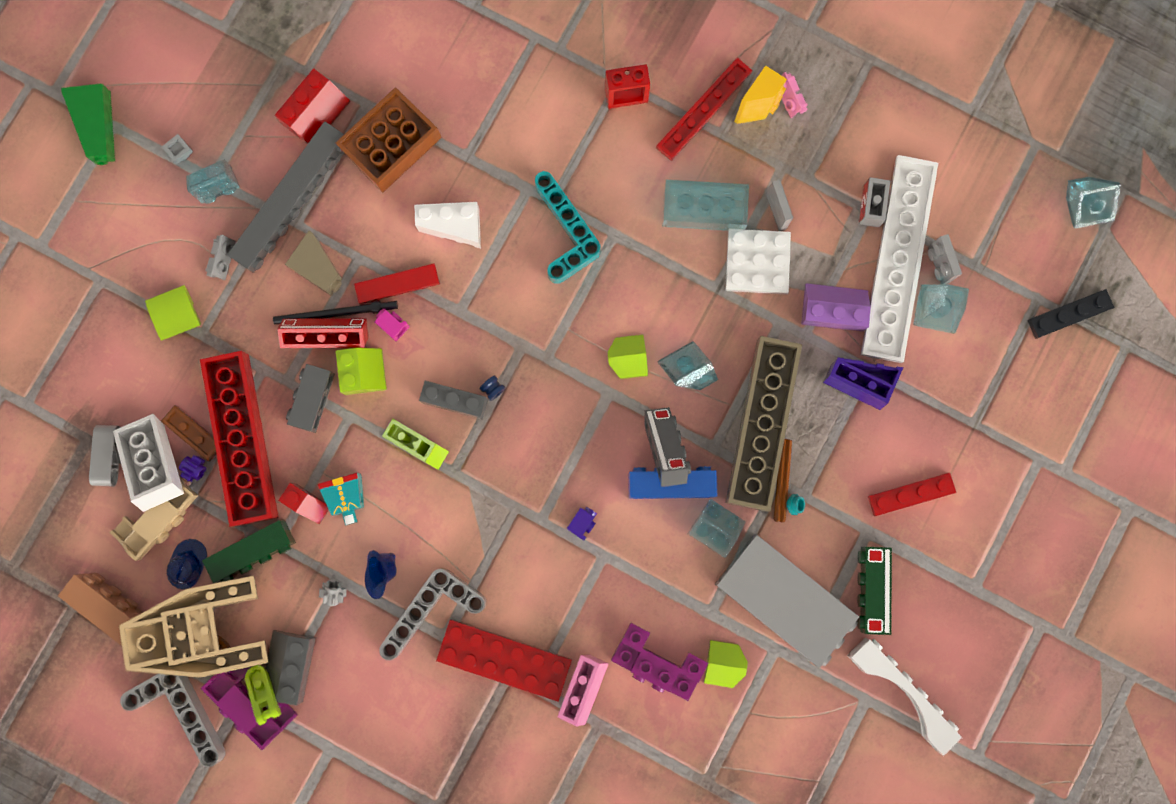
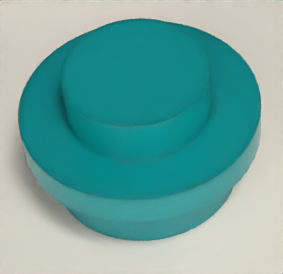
(795, 504)

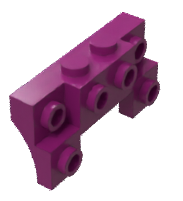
(656, 669)
(234, 703)

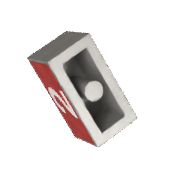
(874, 202)

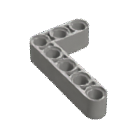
(425, 607)
(182, 710)

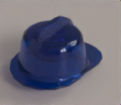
(186, 564)
(379, 571)

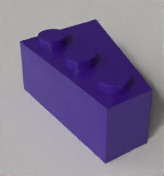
(864, 381)

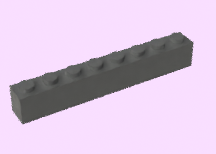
(287, 199)

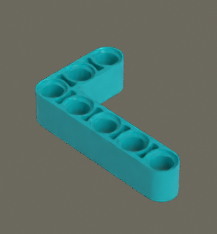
(570, 227)

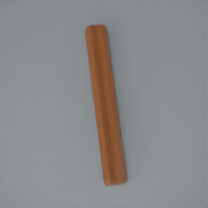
(783, 482)

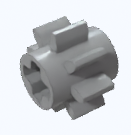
(332, 592)

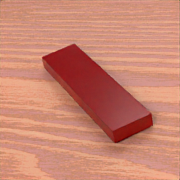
(397, 283)

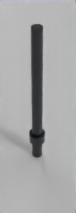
(375, 307)

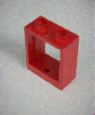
(636, 83)

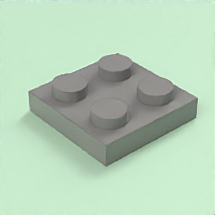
(944, 260)

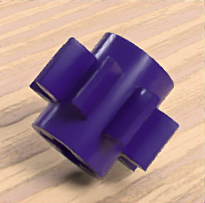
(192, 468)

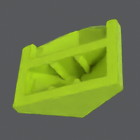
(628, 357)
(725, 664)

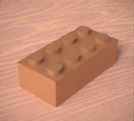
(99, 603)

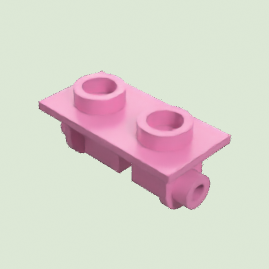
(793, 102)

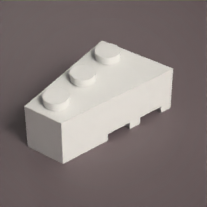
(450, 221)

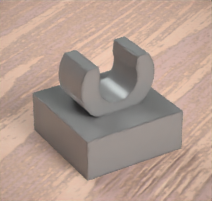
(177, 149)

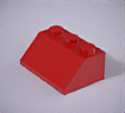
(311, 105)

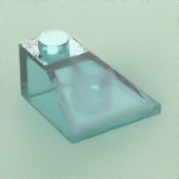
(1092, 201)
(941, 307)
(689, 367)

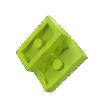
(172, 312)

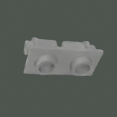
(220, 263)

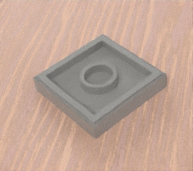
(779, 205)

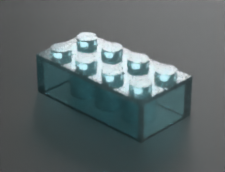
(705, 205)

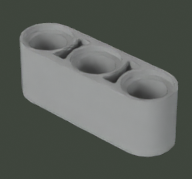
(104, 457)

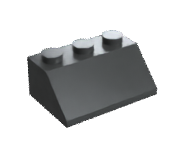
(289, 665)

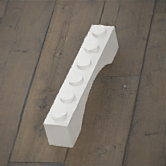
(934, 728)

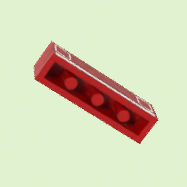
(323, 333)

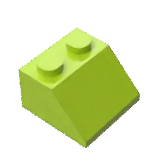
(360, 370)

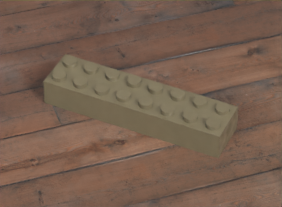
(763, 424)

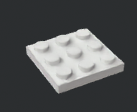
(758, 261)

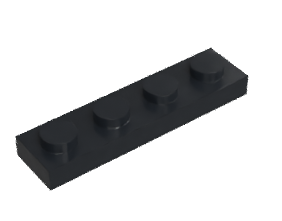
(1070, 313)

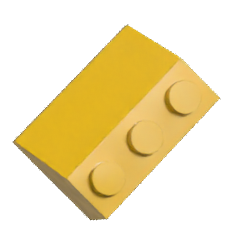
(762, 97)

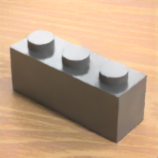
(310, 398)
(453, 400)

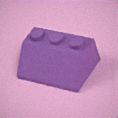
(836, 307)

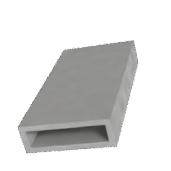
(787, 601)

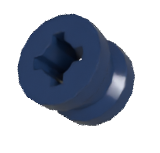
(492, 388)

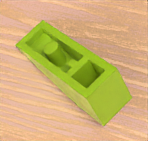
(415, 444)

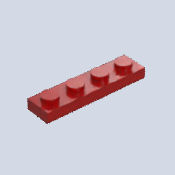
(912, 494)

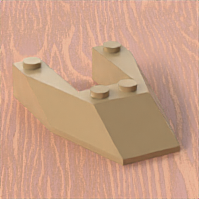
(182, 634)

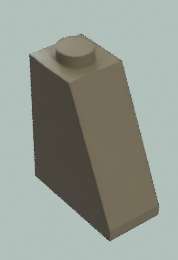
(314, 264)

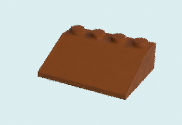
(389, 139)

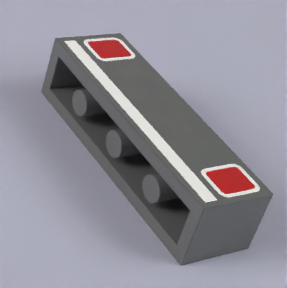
(666, 447)

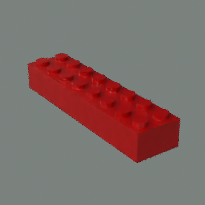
(239, 439)

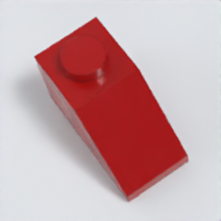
(304, 503)

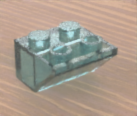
(212, 182)
(717, 528)

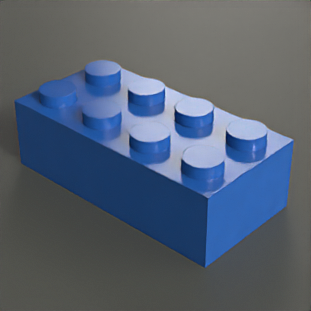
(646, 485)

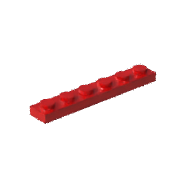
(704, 109)

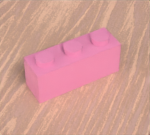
(582, 690)

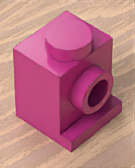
(391, 324)

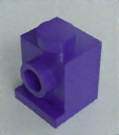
(582, 522)

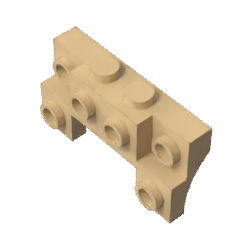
(153, 525)

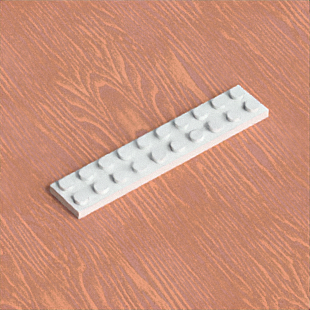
(899, 259)

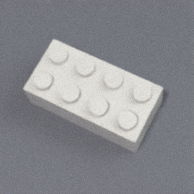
(148, 462)

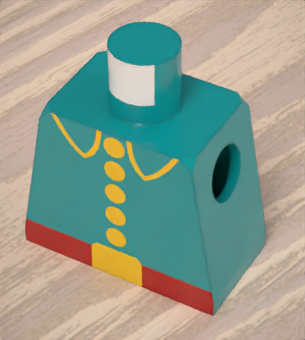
(344, 496)

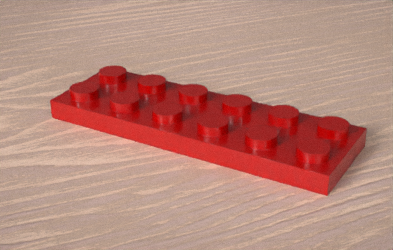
(504, 660)

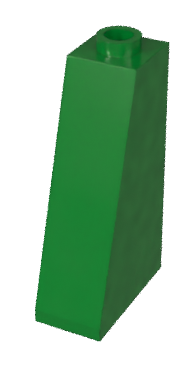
(92, 118)

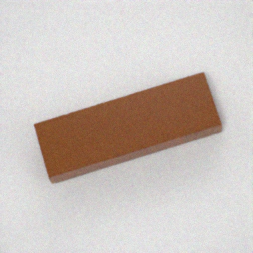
(190, 432)

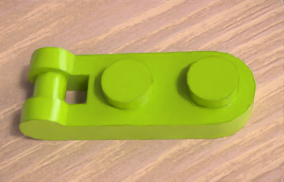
(261, 694)

